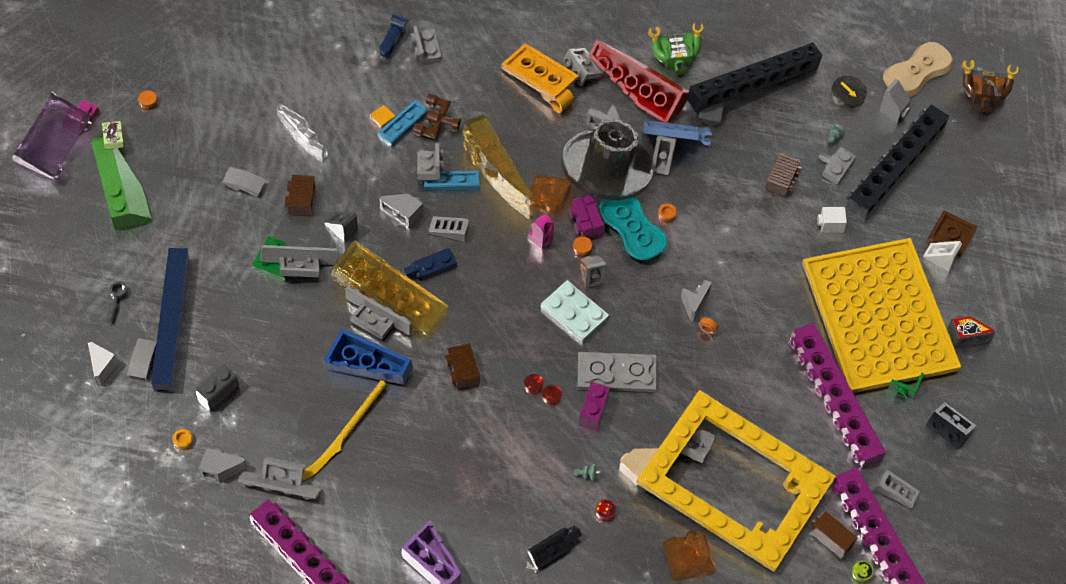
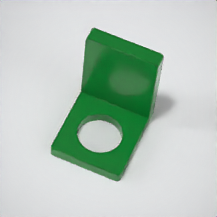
(904, 390)

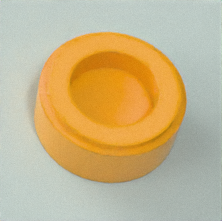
(182, 439)

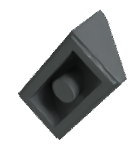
(712, 115)

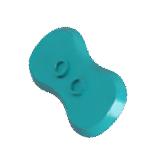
(639, 235)

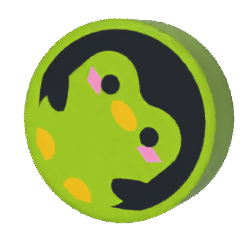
(862, 571)

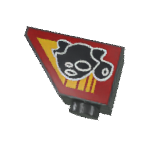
(969, 331)

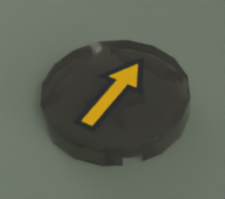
(848, 91)

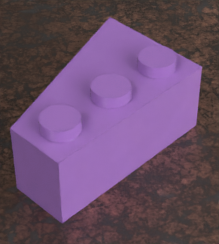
(430, 557)

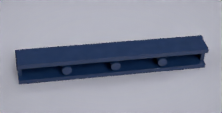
(170, 320)

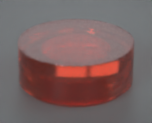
(533, 383)
(551, 394)

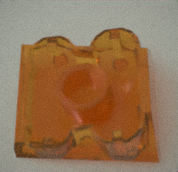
(550, 192)
(689, 554)

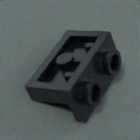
(950, 424)

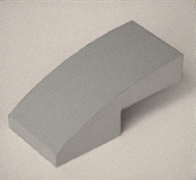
(243, 180)
(141, 358)

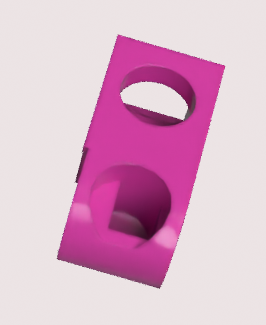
(542, 231)

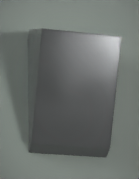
(343, 224)

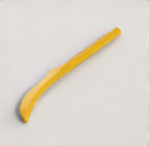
(336, 446)

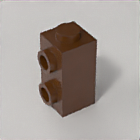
(833, 534)

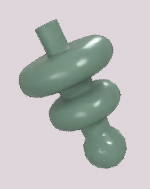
(836, 131)
(586, 472)

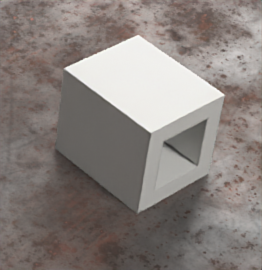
(832, 220)

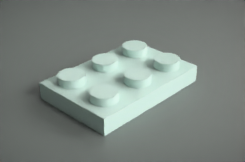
(574, 311)

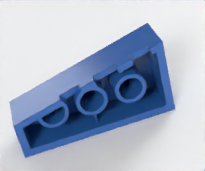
(366, 359)

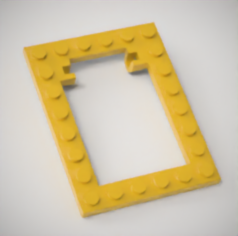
(764, 547)

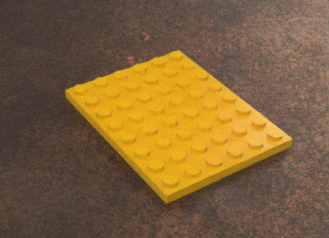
(880, 315)

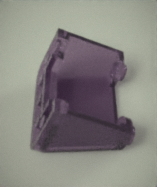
(52, 136)

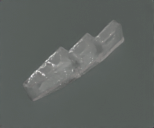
(299, 131)

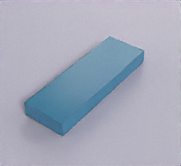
(402, 123)
(454, 181)

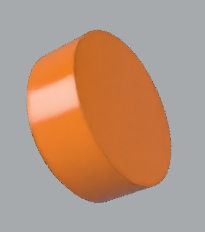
(147, 99)
(667, 212)
(582, 246)
(708, 325)

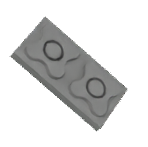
(617, 371)

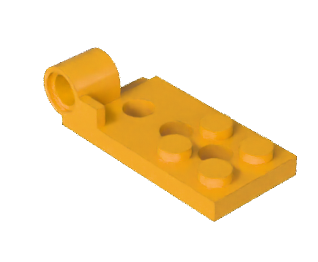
(553, 92)

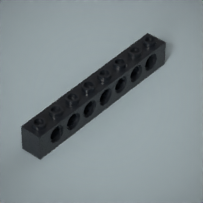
(754, 77)
(916, 140)

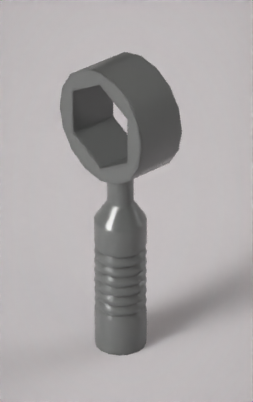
(113, 305)

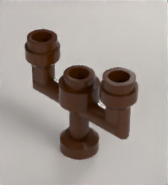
(436, 118)

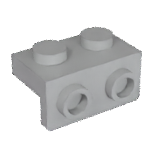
(699, 445)

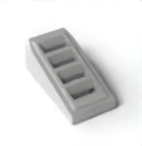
(447, 233)
(887, 490)

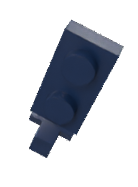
(431, 265)

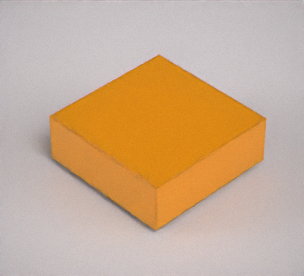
(382, 116)

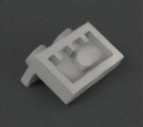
(426, 46)
(580, 63)
(430, 164)

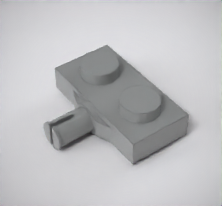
(837, 164)

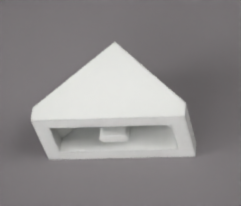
(943, 253)
(102, 362)

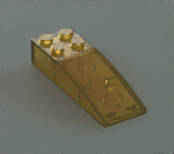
(496, 164)
(388, 286)

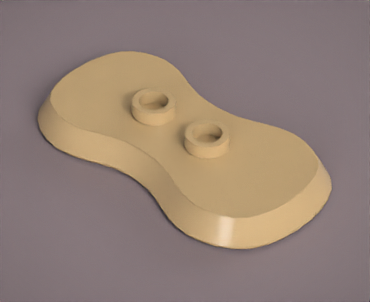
(925, 63)

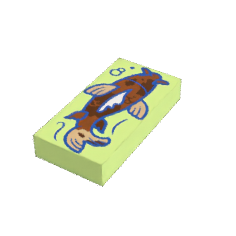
(112, 135)

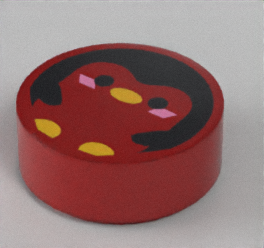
(605, 510)

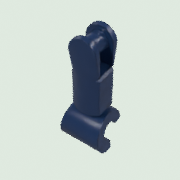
(397, 26)

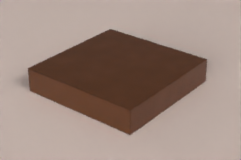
(951, 229)

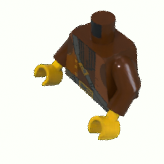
(987, 87)

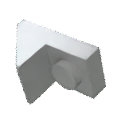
(595, 116)
(694, 301)

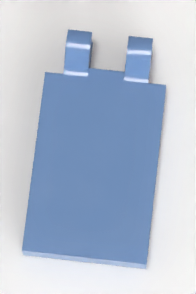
(677, 130)

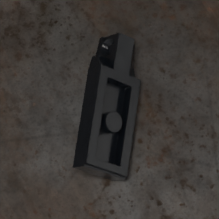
(553, 546)

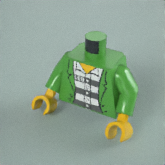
(676, 50)

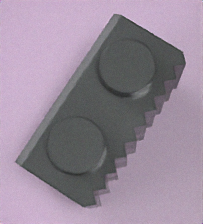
(217, 387)

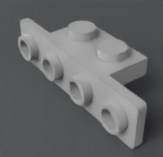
(299, 260)
(375, 317)
(281, 476)

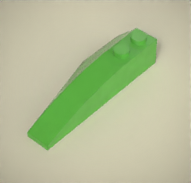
(121, 187)

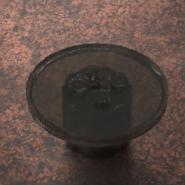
(608, 161)

